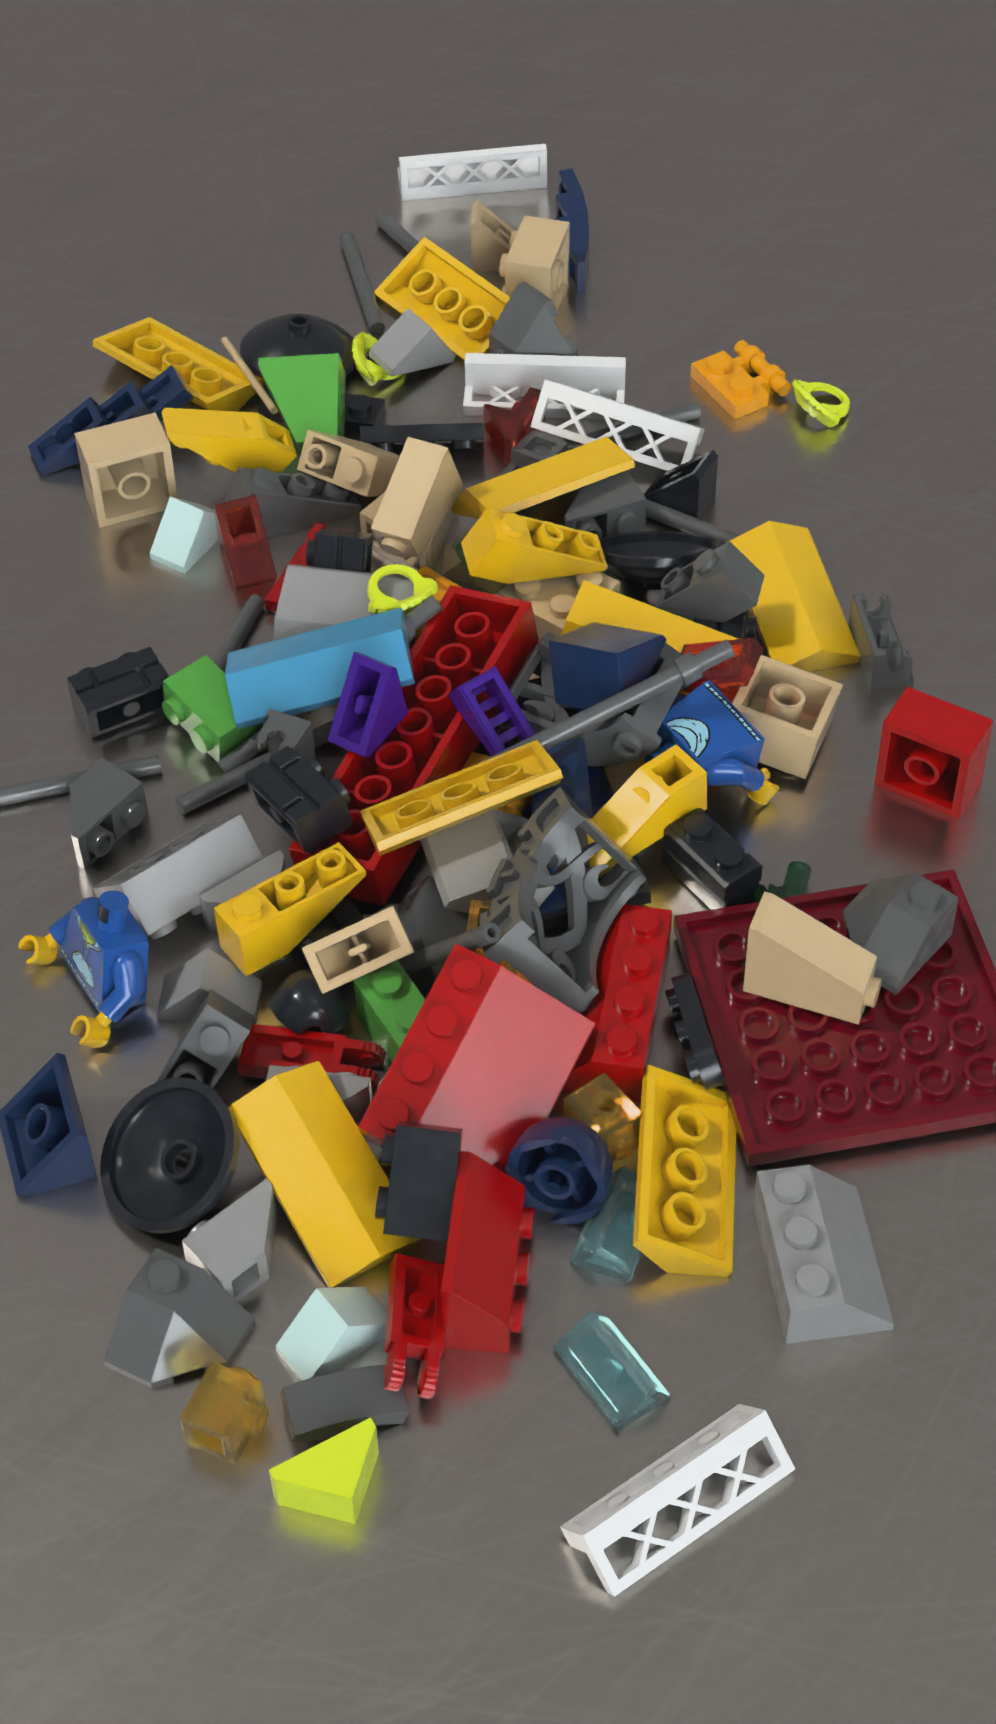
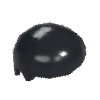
(302, 1005)

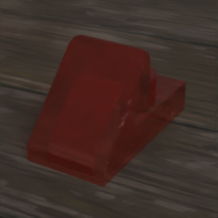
(508, 427)
(244, 542)
(731, 673)

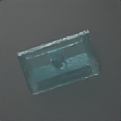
(608, 1236)
(611, 1370)

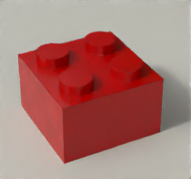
(933, 752)

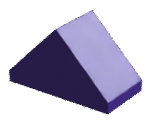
(368, 706)

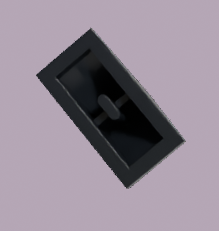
(687, 487)

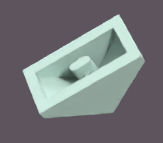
(184, 534)
(332, 1330)

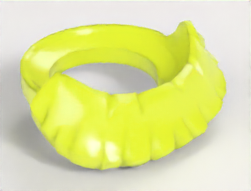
(368, 370)
(826, 414)
(381, 603)

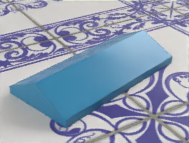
(312, 666)

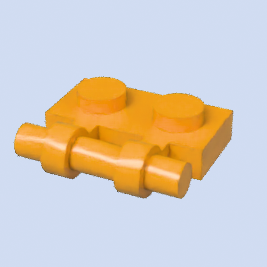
(731, 385)

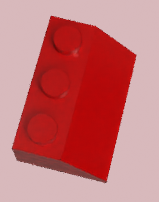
(485, 1258)

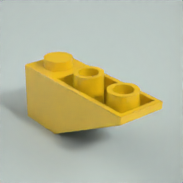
(231, 438)
(526, 549)
(650, 802)
(285, 908)

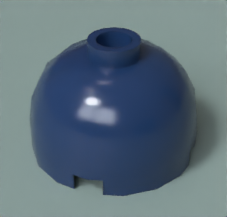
(562, 1168)

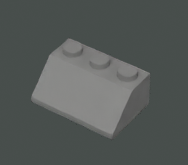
(327, 597)
(176, 874)
(819, 1255)

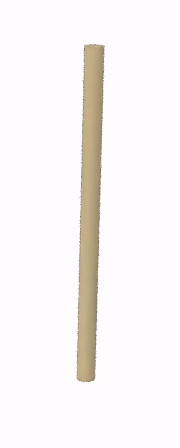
(249, 375)

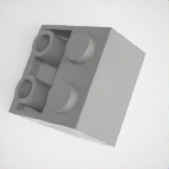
(469, 854)

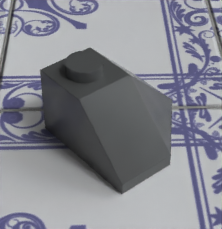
(529, 327)
(901, 924)
(175, 1323)

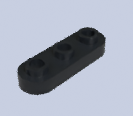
(693, 1032)

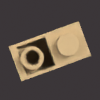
(347, 463)

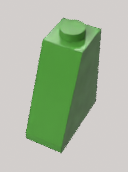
(307, 393)

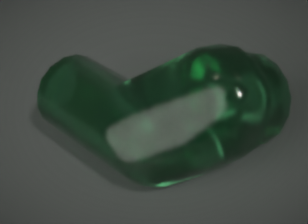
(794, 882)

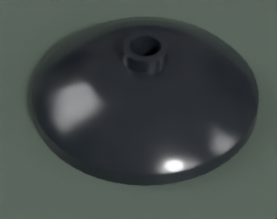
(294, 337)
(652, 554)
(149, 1153)

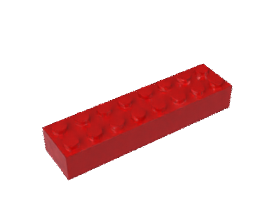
(433, 738)

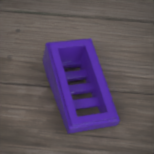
(501, 697)

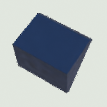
(600, 663)
(46, 1133)

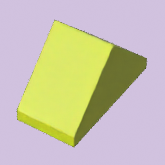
(329, 1476)

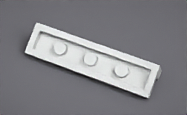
(472, 172)
(512, 375)
(620, 411)
(665, 1481)

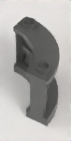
(608, 743)
(567, 962)

